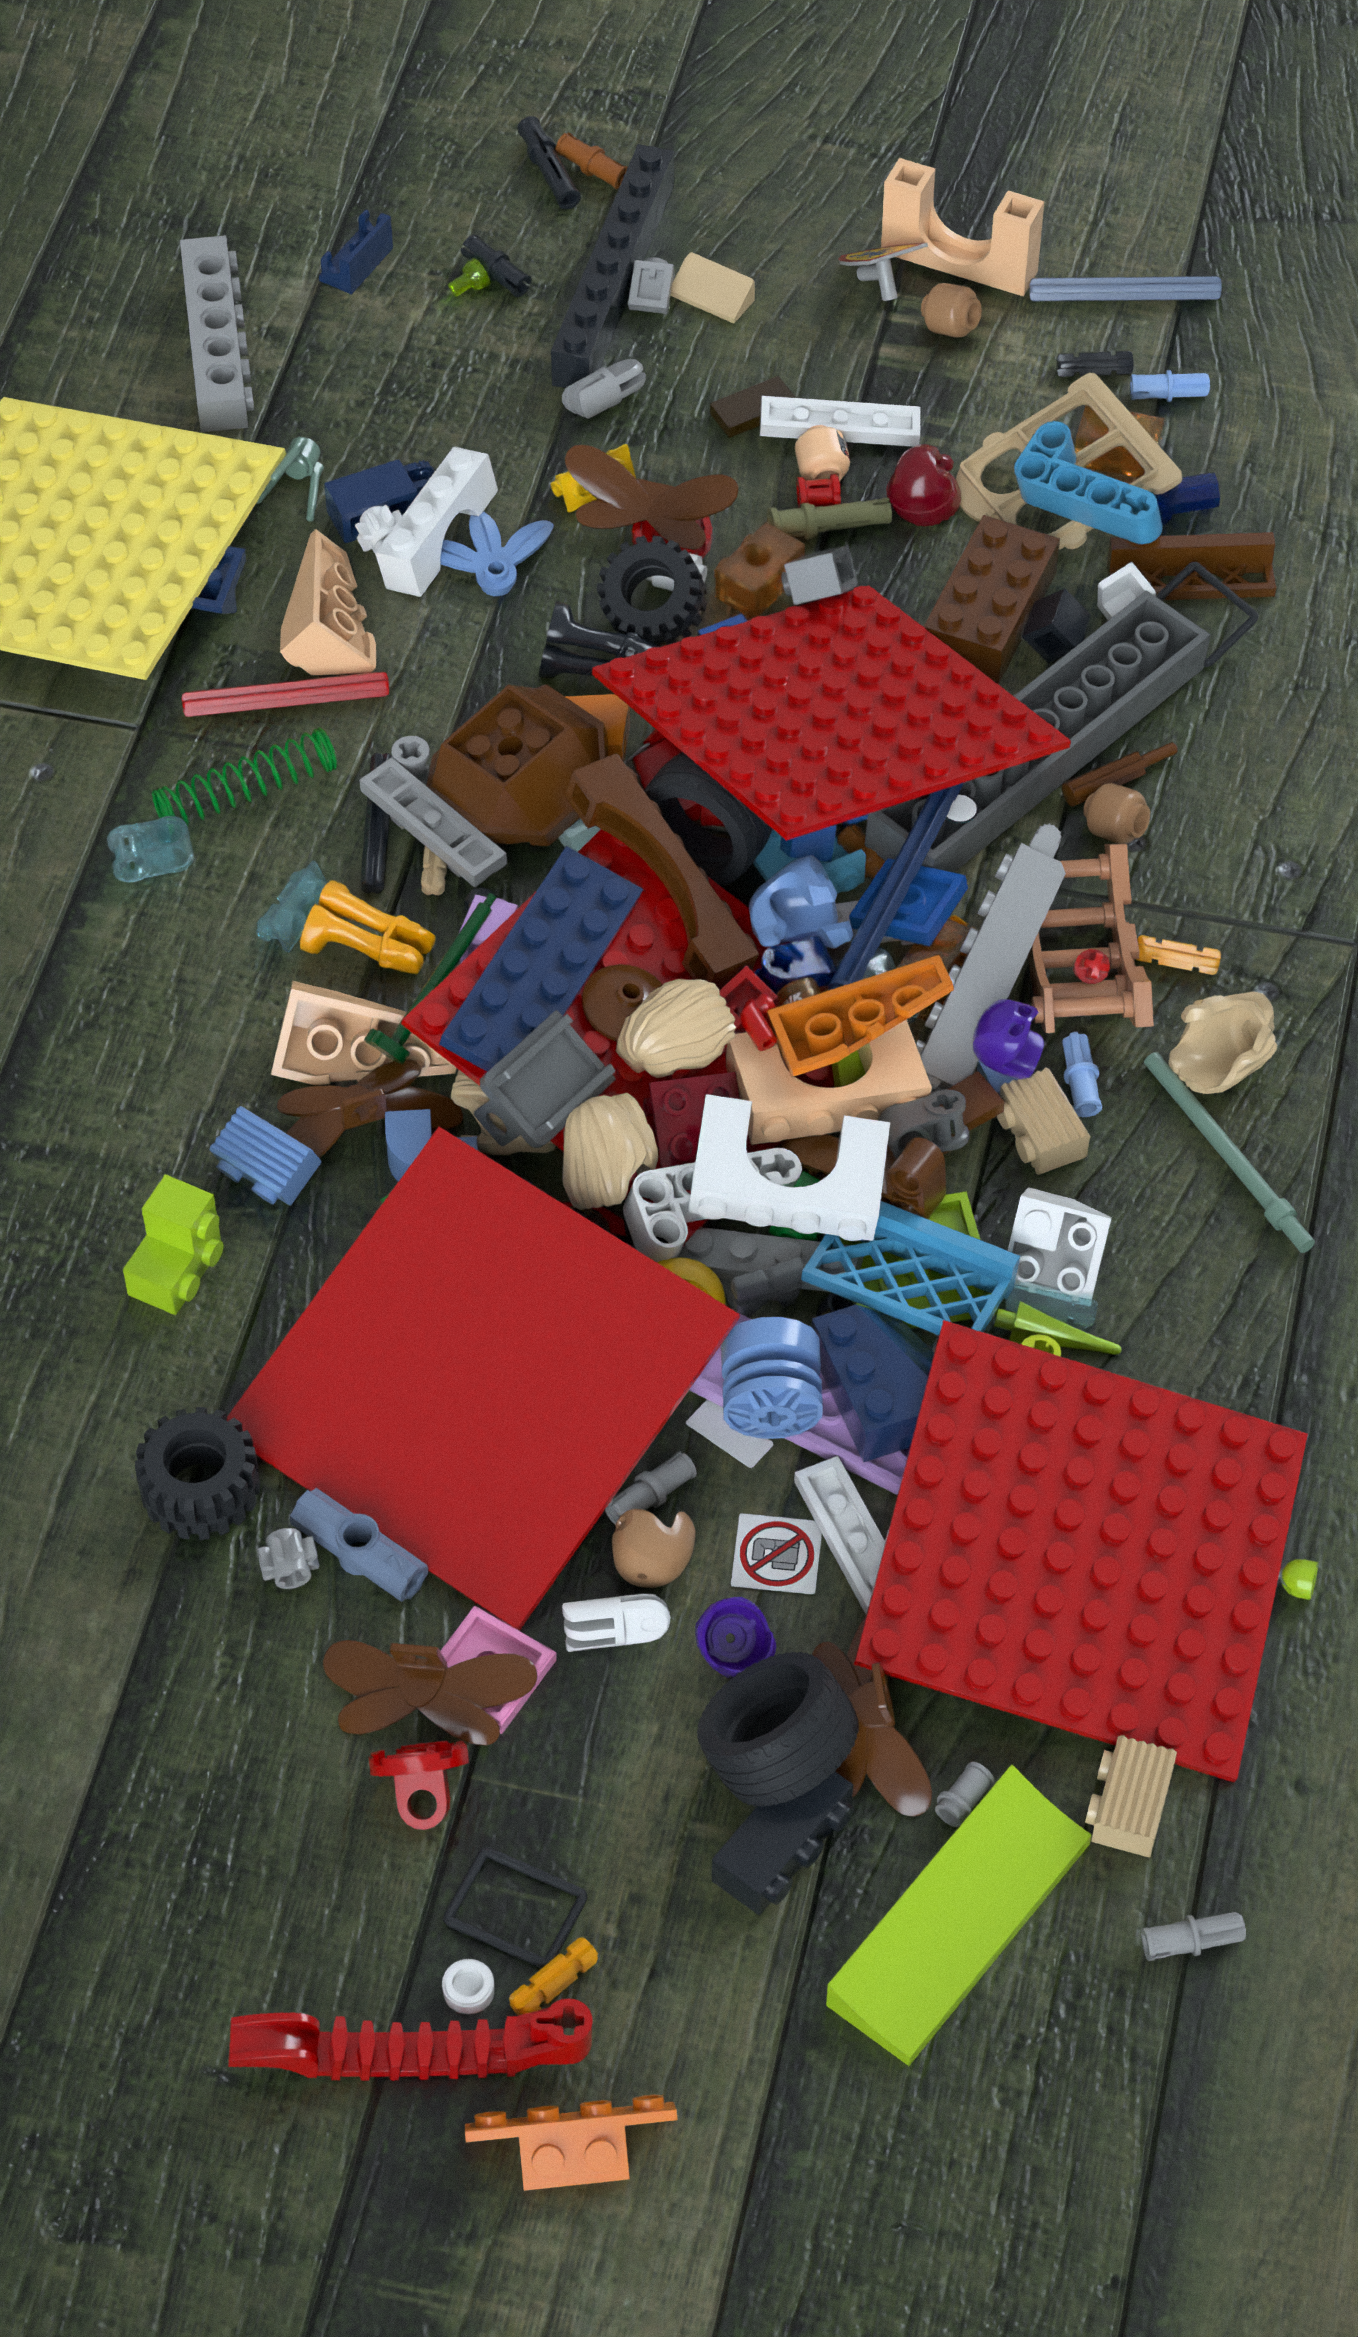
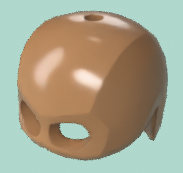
(649, 1551)

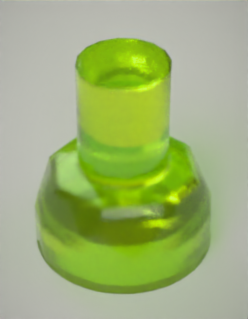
(473, 276)

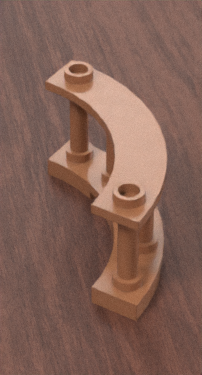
(1131, 989)

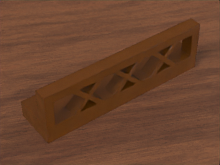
(1221, 554)

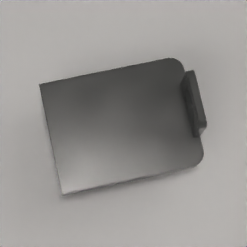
(541, 1083)

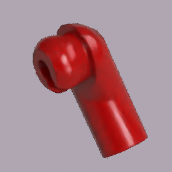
(754, 1021)

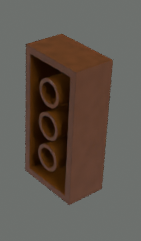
(993, 593)

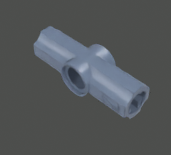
(378, 1560)

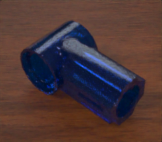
(1191, 494)

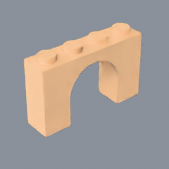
(1001, 262)
(793, 1109)

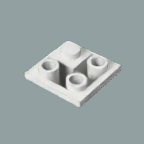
(1058, 1243)

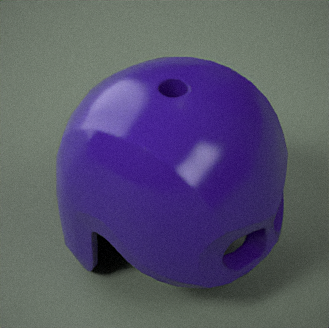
(1005, 1040)
(750, 1630)

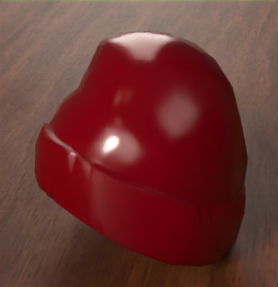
(923, 487)

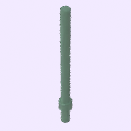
(1277, 1210)

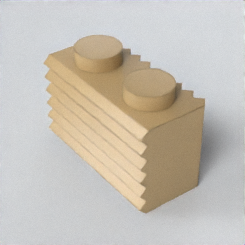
(1043, 1122)
(1132, 1797)

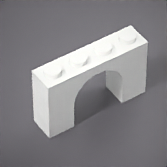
(838, 1205)

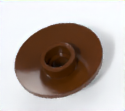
(605, 999)

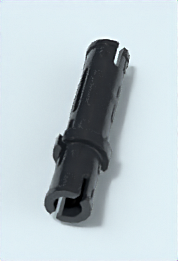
(542, 152)

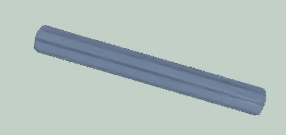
(1125, 288)

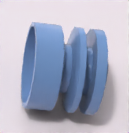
(771, 1378)

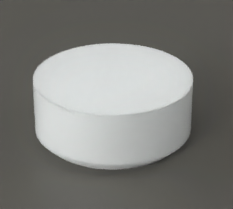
(468, 1986)

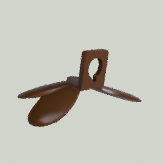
(629, 500)
(332, 1109)
(444, 1694)
(879, 1747)

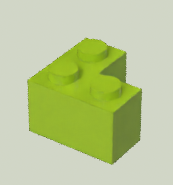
(177, 1246)

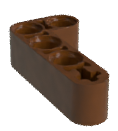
(910, 1182)

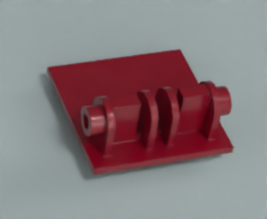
(678, 1113)

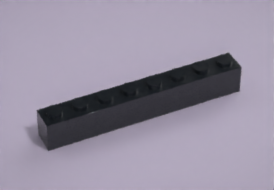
(609, 272)

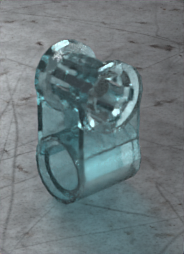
(154, 847)

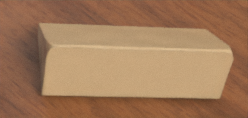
(713, 288)

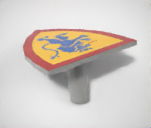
(882, 269)

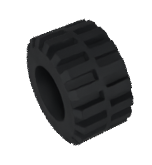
(639, 563)
(192, 1441)

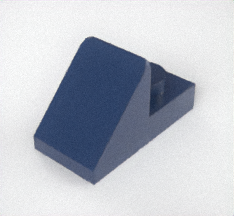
(219, 590)

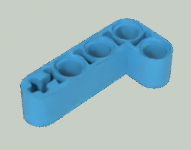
(1055, 484)

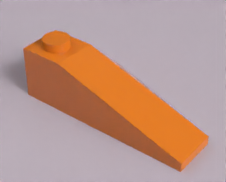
(848, 1017)

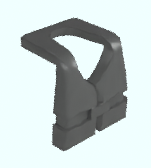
(753, 1290)

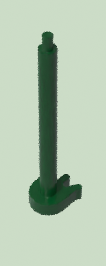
(393, 1045)

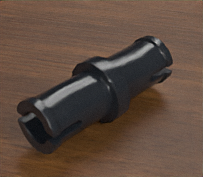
(497, 265)

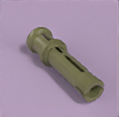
(811, 520)

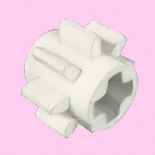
(375, 526)

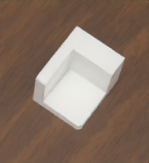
(1121, 589)

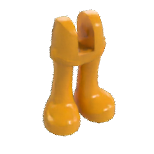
(398, 947)

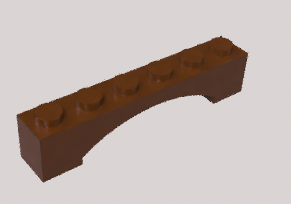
(611, 799)

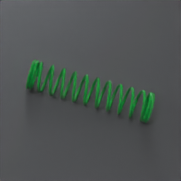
(319, 736)

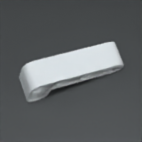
(670, 1211)

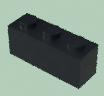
(780, 1840)

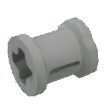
(412, 754)

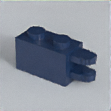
(377, 486)

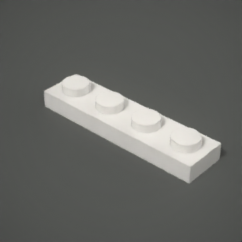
(855, 420)
(843, 1523)

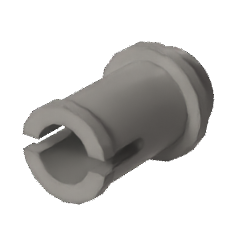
(961, 1798)

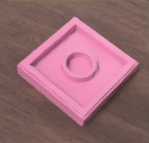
(486, 1635)

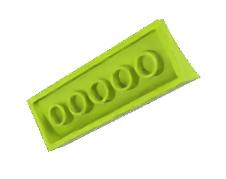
(957, 1917)

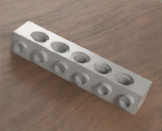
(214, 333)

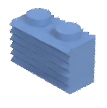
(264, 1156)

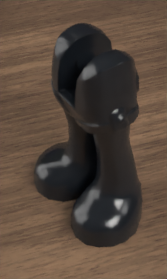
(567, 631)

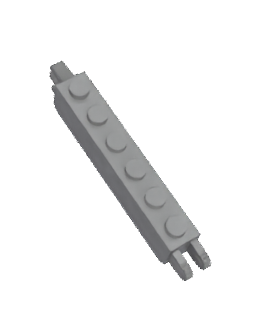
(993, 956)

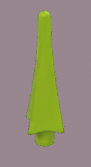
(1031, 1321)

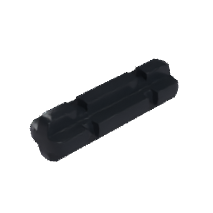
(1094, 362)

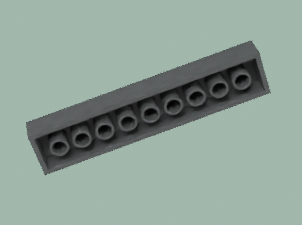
(1087, 697)

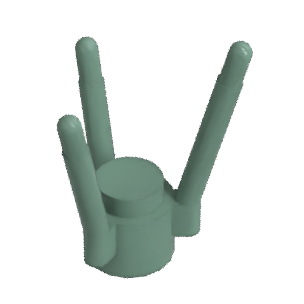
(299, 462)

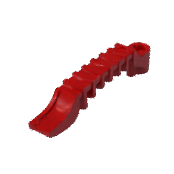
(297, 2045)

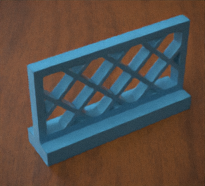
(924, 1247)

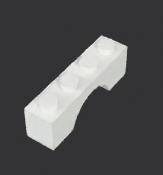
(413, 547)

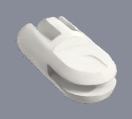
(614, 1621)

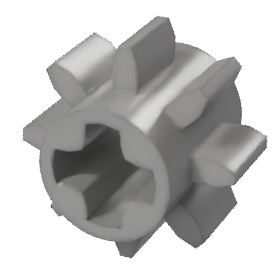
(288, 1558)

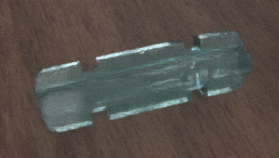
(1054, 1305)

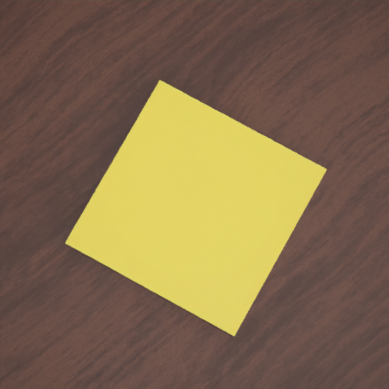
(113, 530)

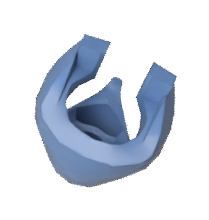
(798, 905)

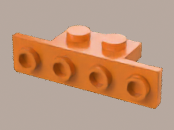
(572, 2145)

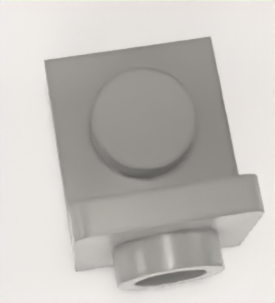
(651, 285)

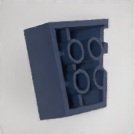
(874, 1376)

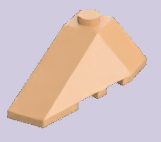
(323, 619)
(326, 1036)

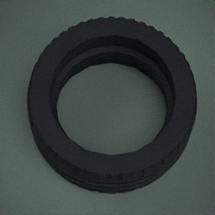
(719, 857)
(778, 1729)

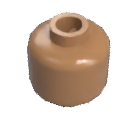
(951, 310)
(1116, 813)

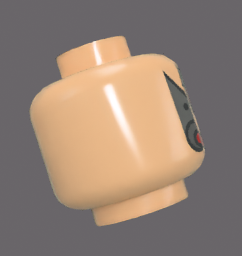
(822, 453)

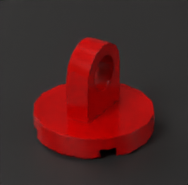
(420, 1768)

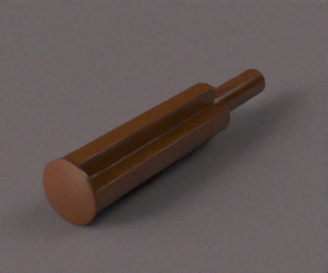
(1115, 772)

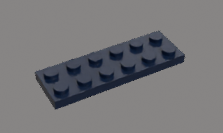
(542, 958)

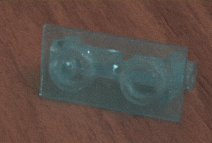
(296, 901)

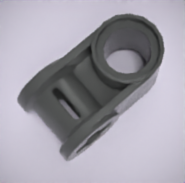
(927, 1120)

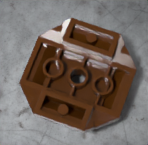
(515, 764)

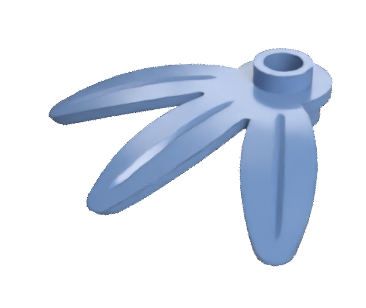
(491, 562)

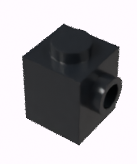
(1056, 625)

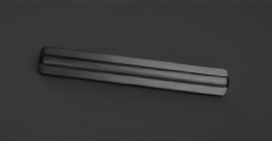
(375, 840)

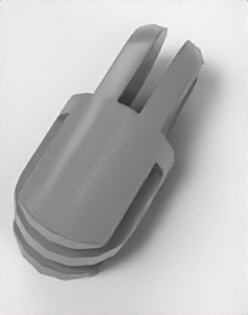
(604, 388)

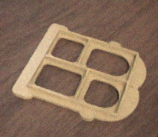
(1124, 430)

